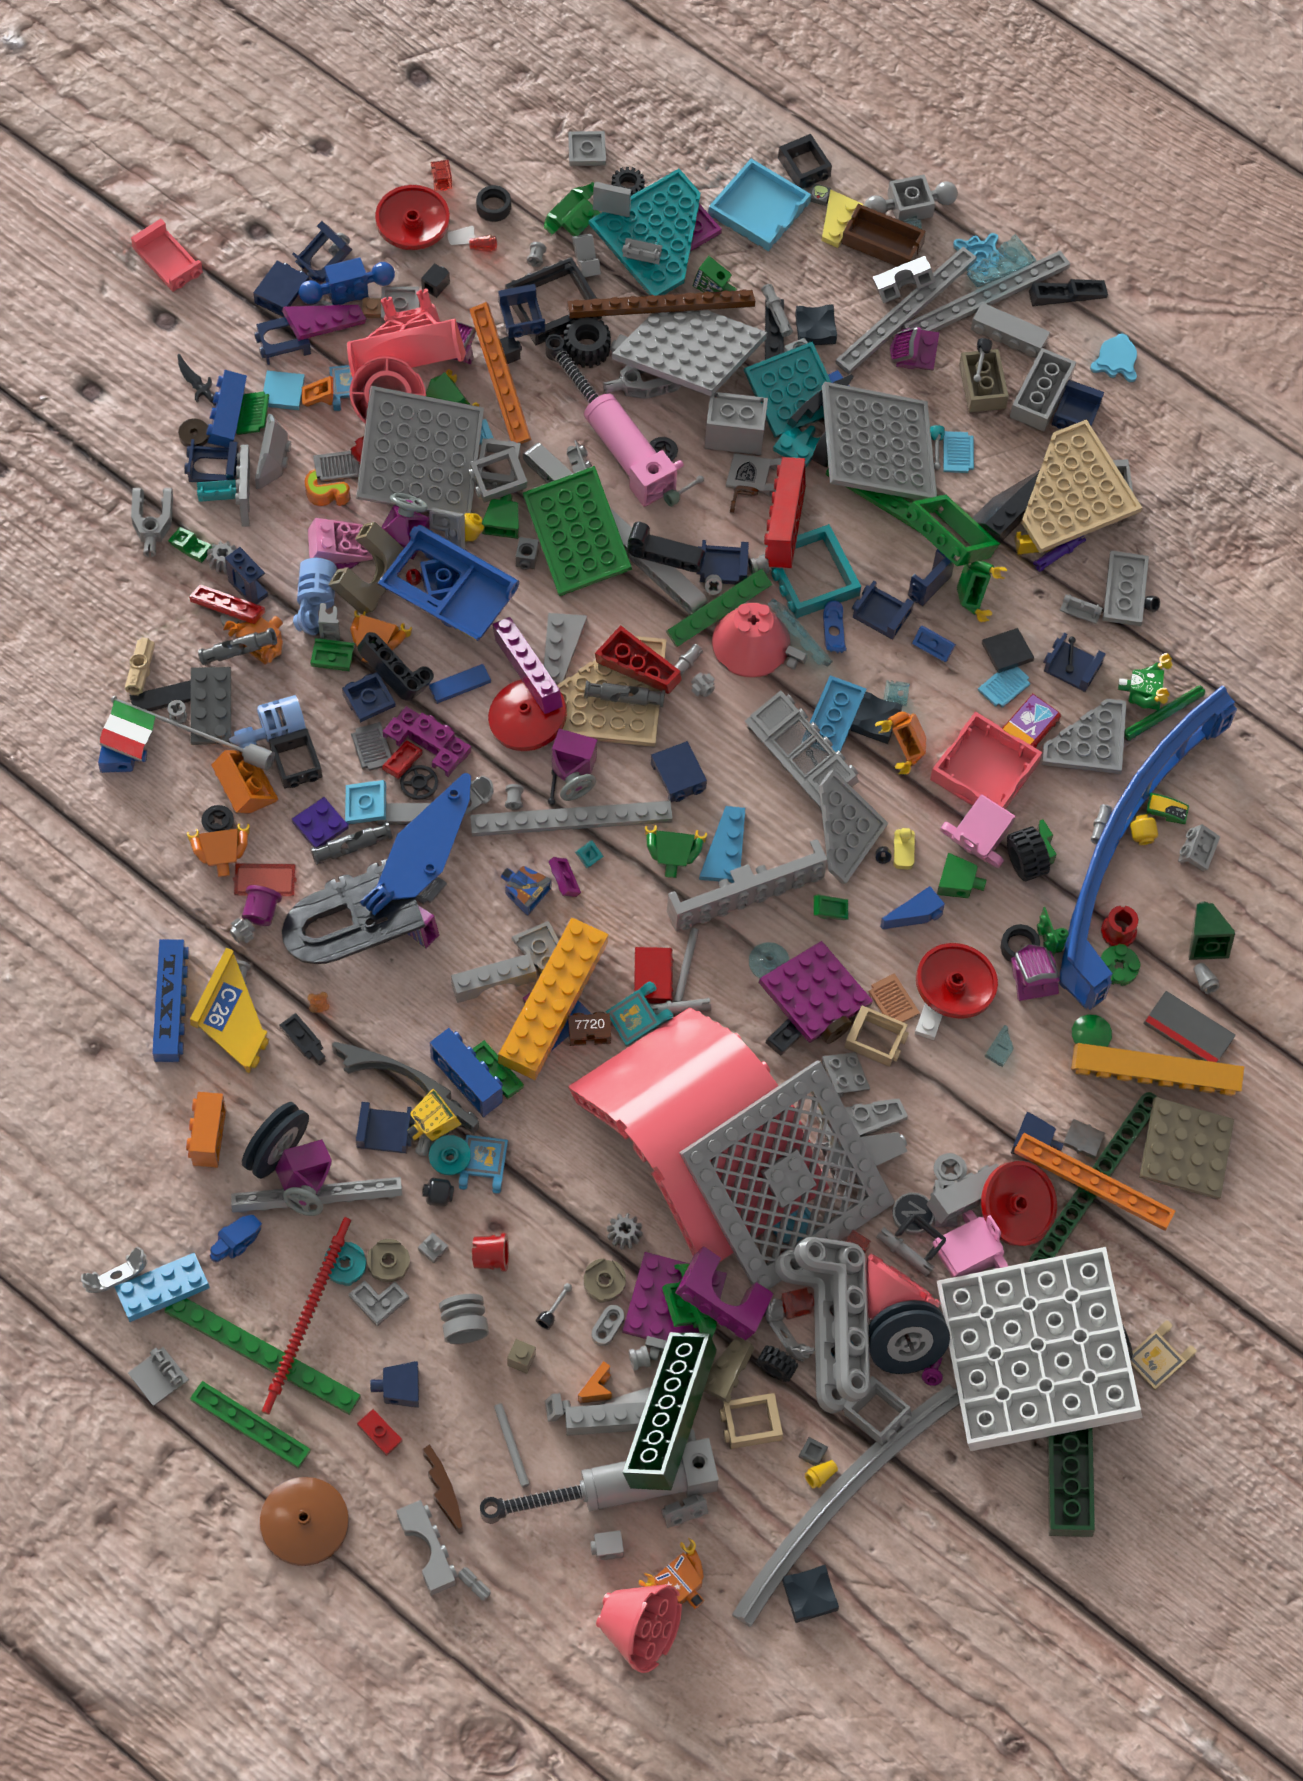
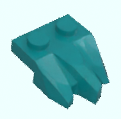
(797, 444)

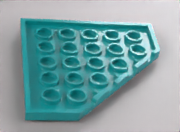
(661, 216)

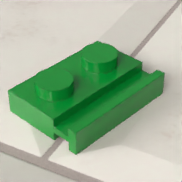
(332, 654)

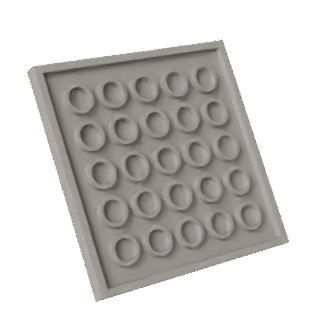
(690, 348)
(878, 442)
(419, 450)

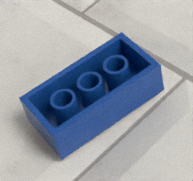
(466, 1071)

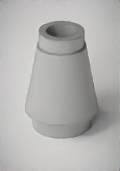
(1207, 980)

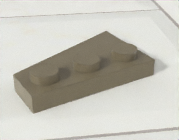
(727, 1368)

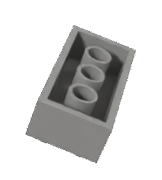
(1042, 389)

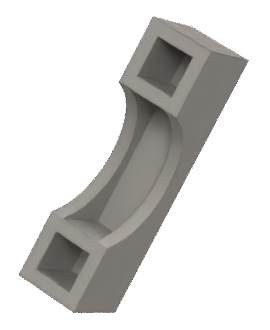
(473, 982)
(416, 1522)

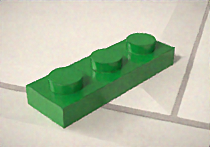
(510, 1081)

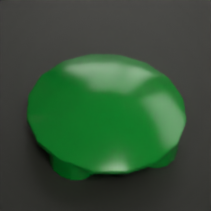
(1092, 1030)

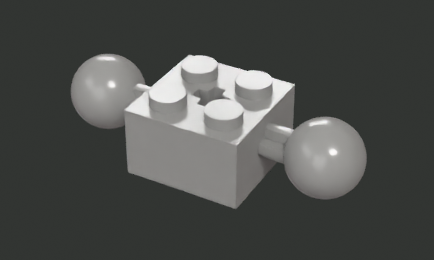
(913, 198)

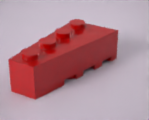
(638, 661)

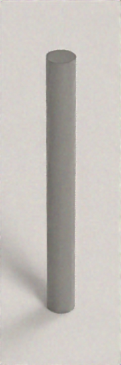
(686, 965)
(511, 1445)

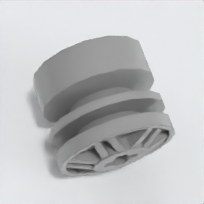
(463, 1318)

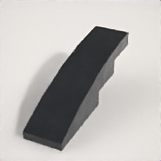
(811, 406)

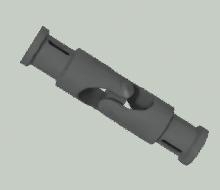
(235, 647)
(611, 692)
(359, 840)

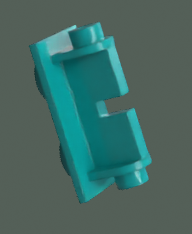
(216, 490)

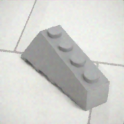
(609, 1416)

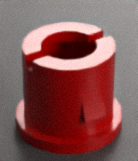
(1113, 933)
(491, 1252)

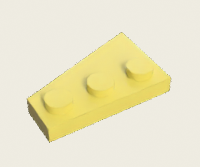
(837, 217)

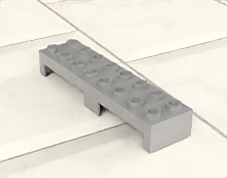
(747, 889)

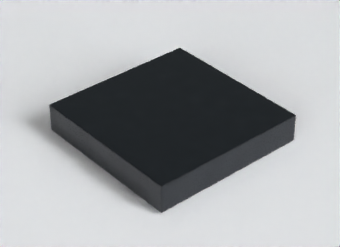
(1008, 650)

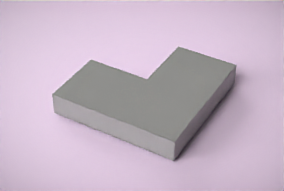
(451, 523)
(378, 1306)

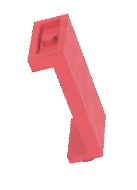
(166, 255)

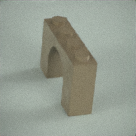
(353, 589)

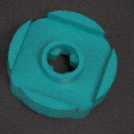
(357, 1268)

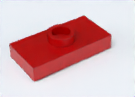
(402, 759)
(379, 1432)

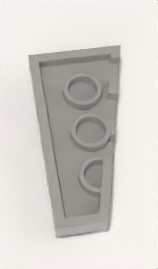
(873, 1116)

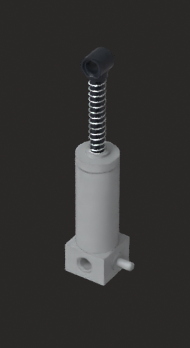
(607, 1486)

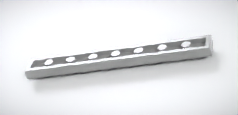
(328, 1194)

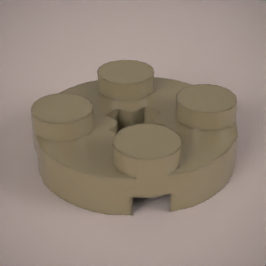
(607, 1269)
(395, 1270)

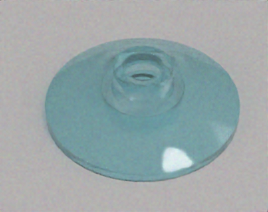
(760, 965)

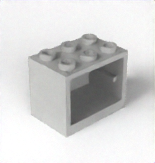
(736, 423)

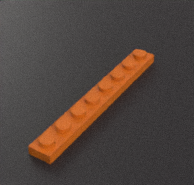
(500, 373)
(1094, 1181)

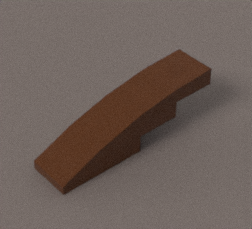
(445, 1495)

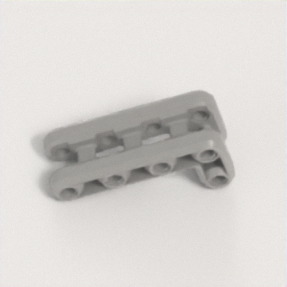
(812, 1266)

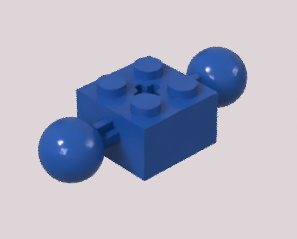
(346, 282)
(437, 578)

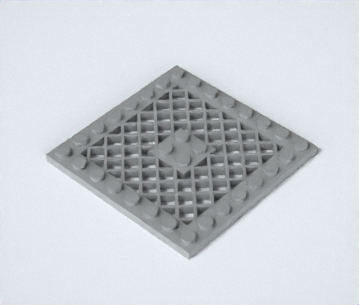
(788, 1175)

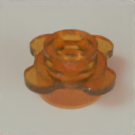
(322, 1006)

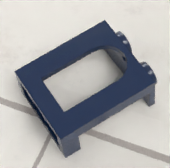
(320, 239)
(516, 296)
(270, 350)
(198, 452)
(245, 576)

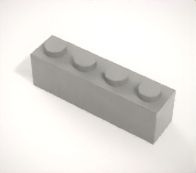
(1009, 330)
(959, 1196)

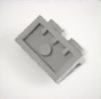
(1199, 847)

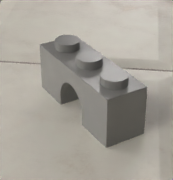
(913, 272)

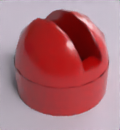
(414, 582)

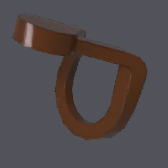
(754, 491)

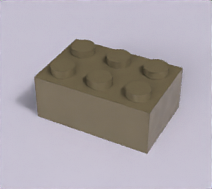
(991, 390)

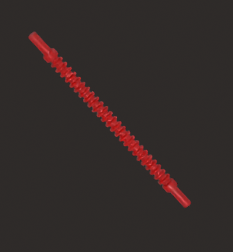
(275, 1387)

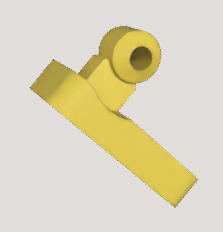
(904, 848)

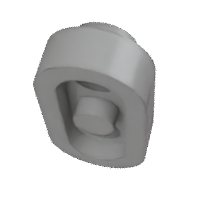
(607, 1326)

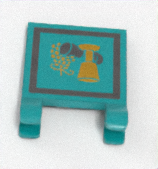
(634, 1015)

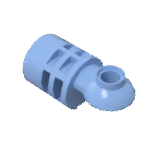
(312, 590)
(271, 723)

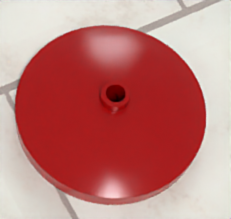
(412, 217)
(519, 720)
(956, 980)
(1020, 1202)

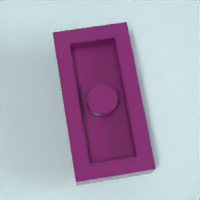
(564, 876)

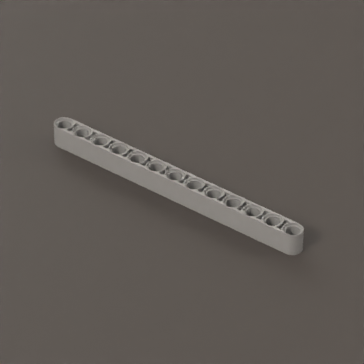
(665, 576)

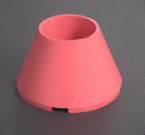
(383, 373)
(890, 1286)

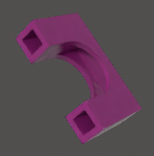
(698, 1290)

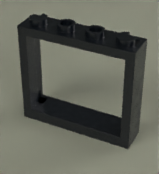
(545, 276)

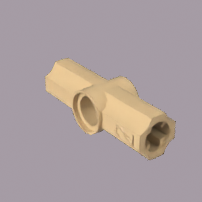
(139, 666)

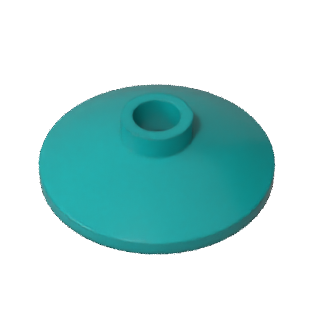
(448, 1146)

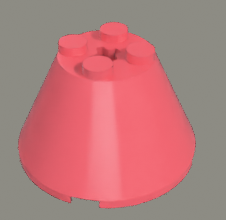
(751, 640)
(641, 1623)

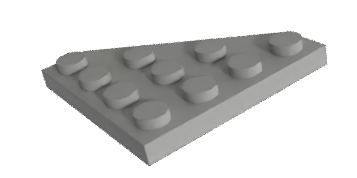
(1092, 741)
(848, 825)

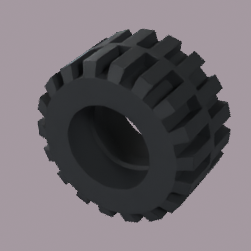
(587, 329)
(1028, 853)

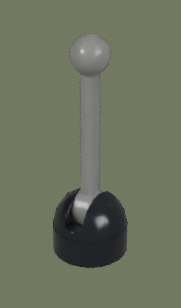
(983, 346)
(546, 1318)

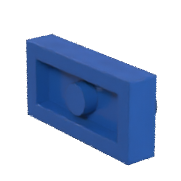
(933, 643)

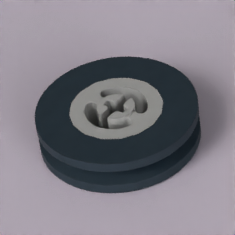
(277, 1133)
(925, 1328)

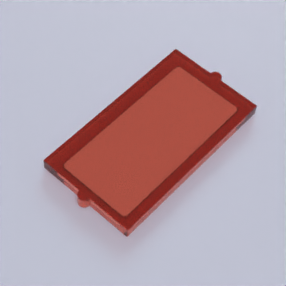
(273, 876)

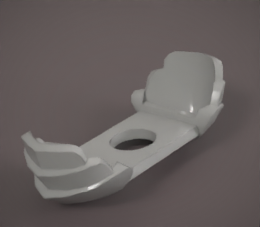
(480, 792)
(134, 1265)
(774, 1317)

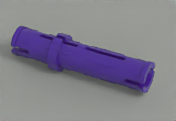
(1057, 553)

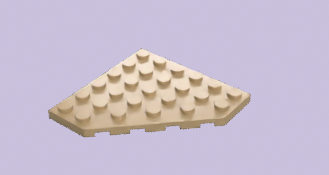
(1076, 490)
(607, 719)

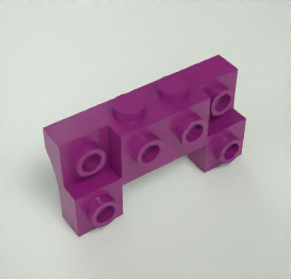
(431, 736)

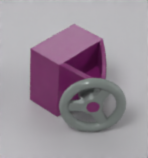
(404, 517)
(573, 762)
(303, 1173)

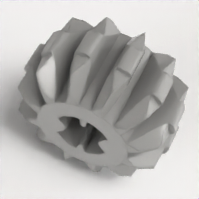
(217, 555)
(619, 1236)

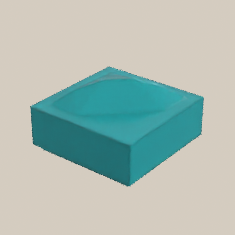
(589, 854)

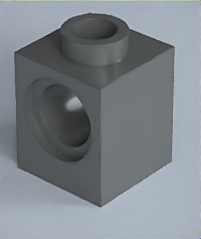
(527, 546)

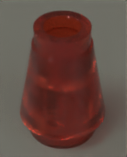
(484, 243)

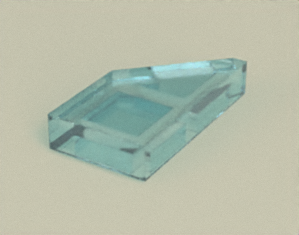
(1000, 1048)

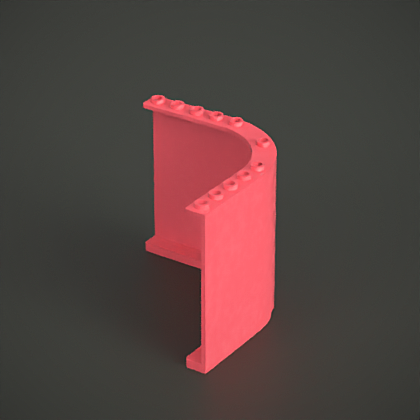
(673, 1093)

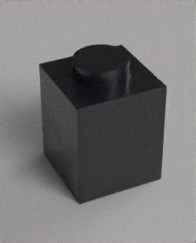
(435, 280)
(511, 349)

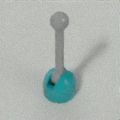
(937, 434)

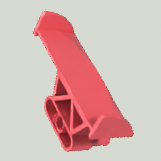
(410, 336)

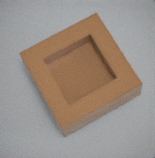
(372, 307)

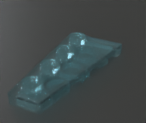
(1002, 262)
(798, 630)

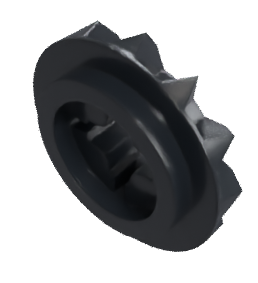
(670, 446)
(219, 812)

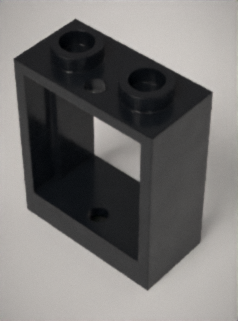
(798, 147)
(289, 742)

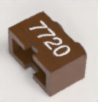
(589, 1027)

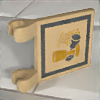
(1157, 1358)

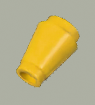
(820, 1474)

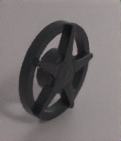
(419, 782)

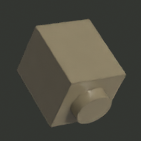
(521, 1356)

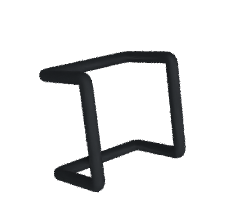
(928, 1228)

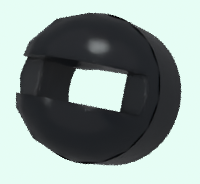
(1152, 603)
(883, 860)

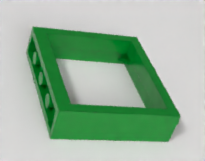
(981, 542)

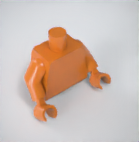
(267, 652)

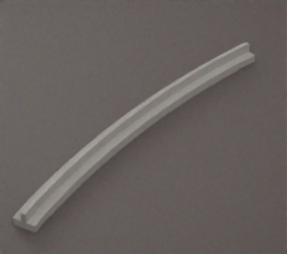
(834, 1499)

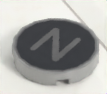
(912, 1204)

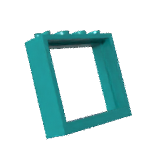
(818, 603)

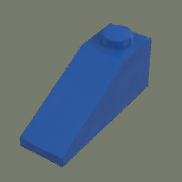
(917, 910)

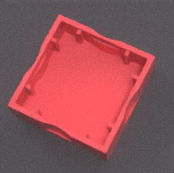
(985, 763)

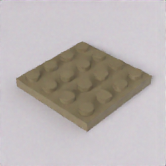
(1186, 1148)

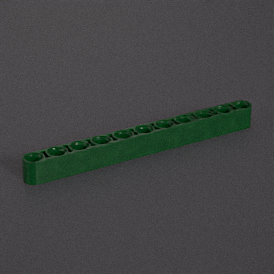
(1107, 1159)

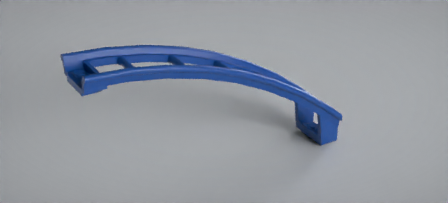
(1082, 969)

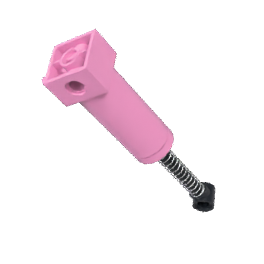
(649, 471)

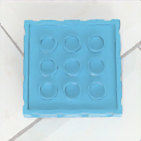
(759, 204)

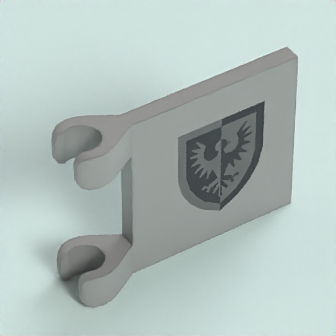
(752, 472)

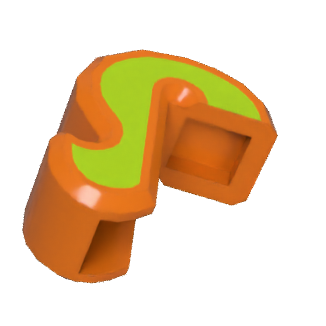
(326, 493)

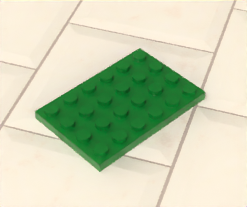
(577, 531)

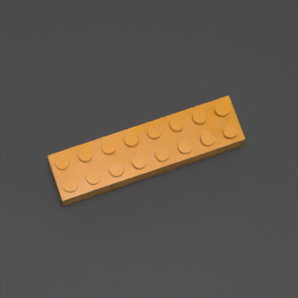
(553, 998)
(1159, 1068)

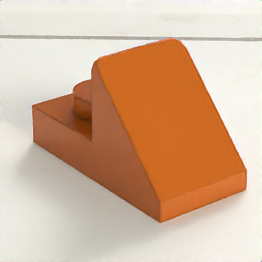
(318, 391)
(593, 1390)

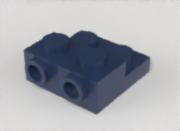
(368, 697)

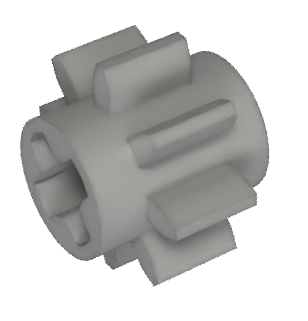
(703, 684)
(242, 930)

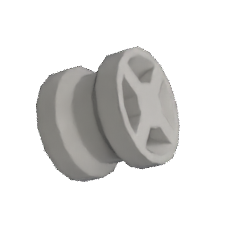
(758, 563)
(639, 1358)

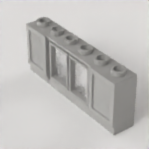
(798, 744)

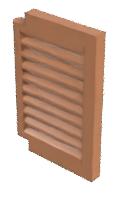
(893, 999)

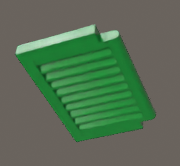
(252, 413)

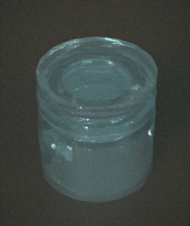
(891, 692)

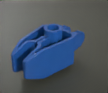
(235, 1238)

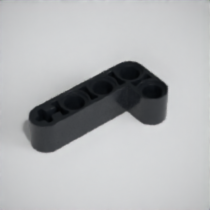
(663, 550)
(392, 669)

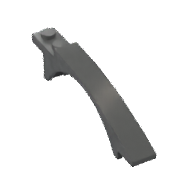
(361, 1059)

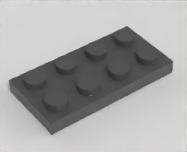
(211, 704)

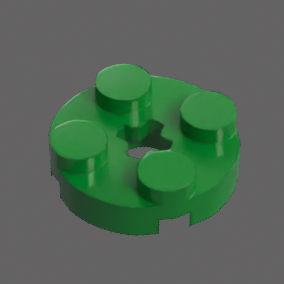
(1130, 964)

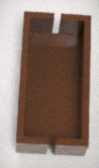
(883, 236)

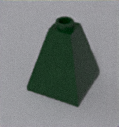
(1211, 934)

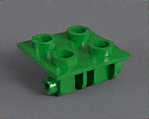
(1053, 939)

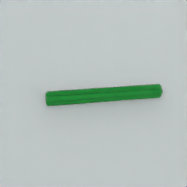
(1164, 712)

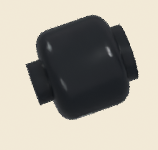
(438, 1192)

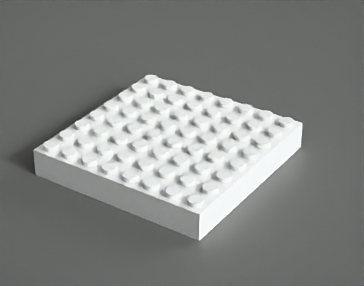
(1038, 1349)

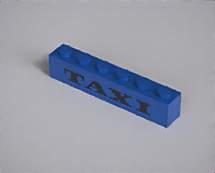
(169, 1000)

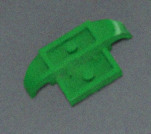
(572, 212)
(683, 1312)

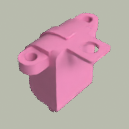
(982, 830)
(972, 1246)

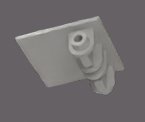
(845, 1073)
(158, 1376)

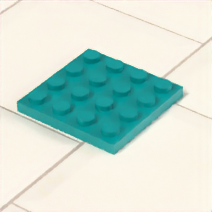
(788, 383)

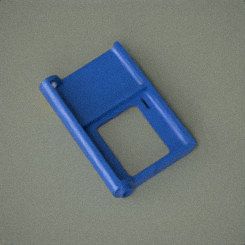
(472, 600)

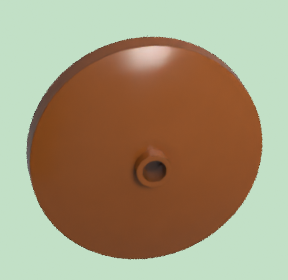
(308, 1540)

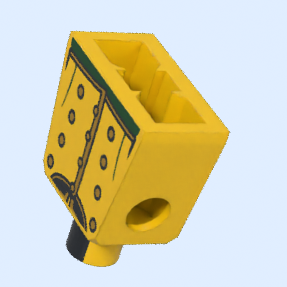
(432, 1117)

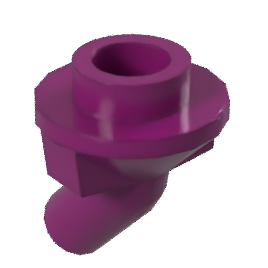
(932, 1376)

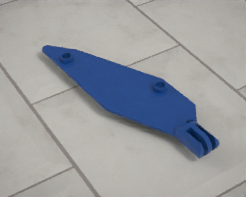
(421, 848)

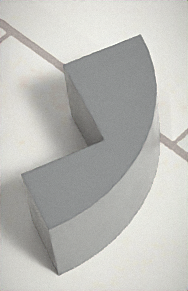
(585, 255)

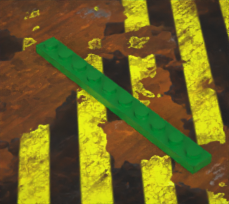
(263, 1354)

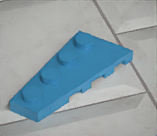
(726, 846)

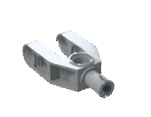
(639, 388)
(159, 526)

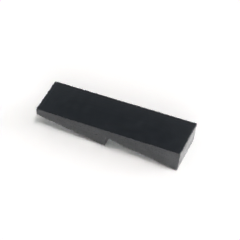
(1074, 291)

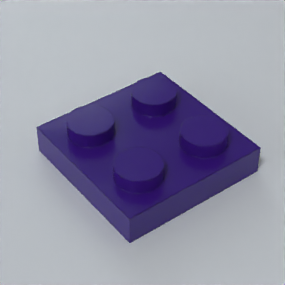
(320, 823)

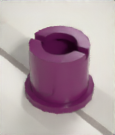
(260, 905)

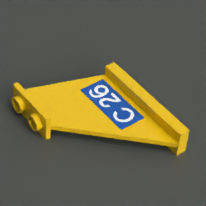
(229, 1015)

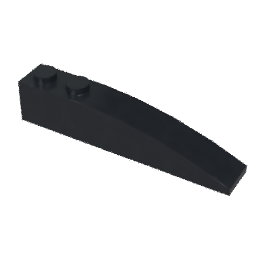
(1006, 509)

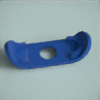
(834, 618)

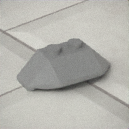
(273, 453)

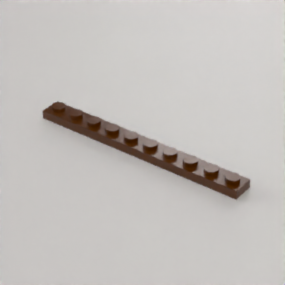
(660, 303)

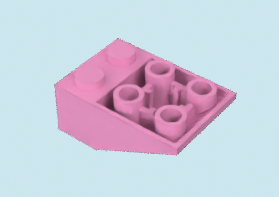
(336, 541)

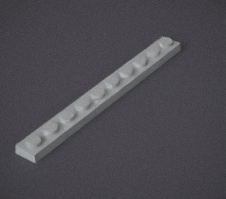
(991, 293)
(905, 311)
(571, 818)

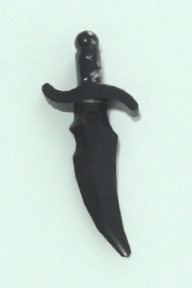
(195, 380)

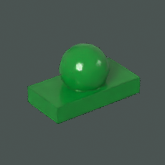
(830, 907)

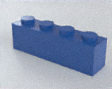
(227, 408)

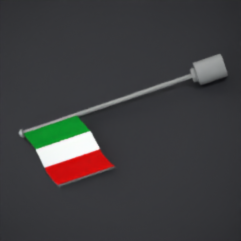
(132, 726)

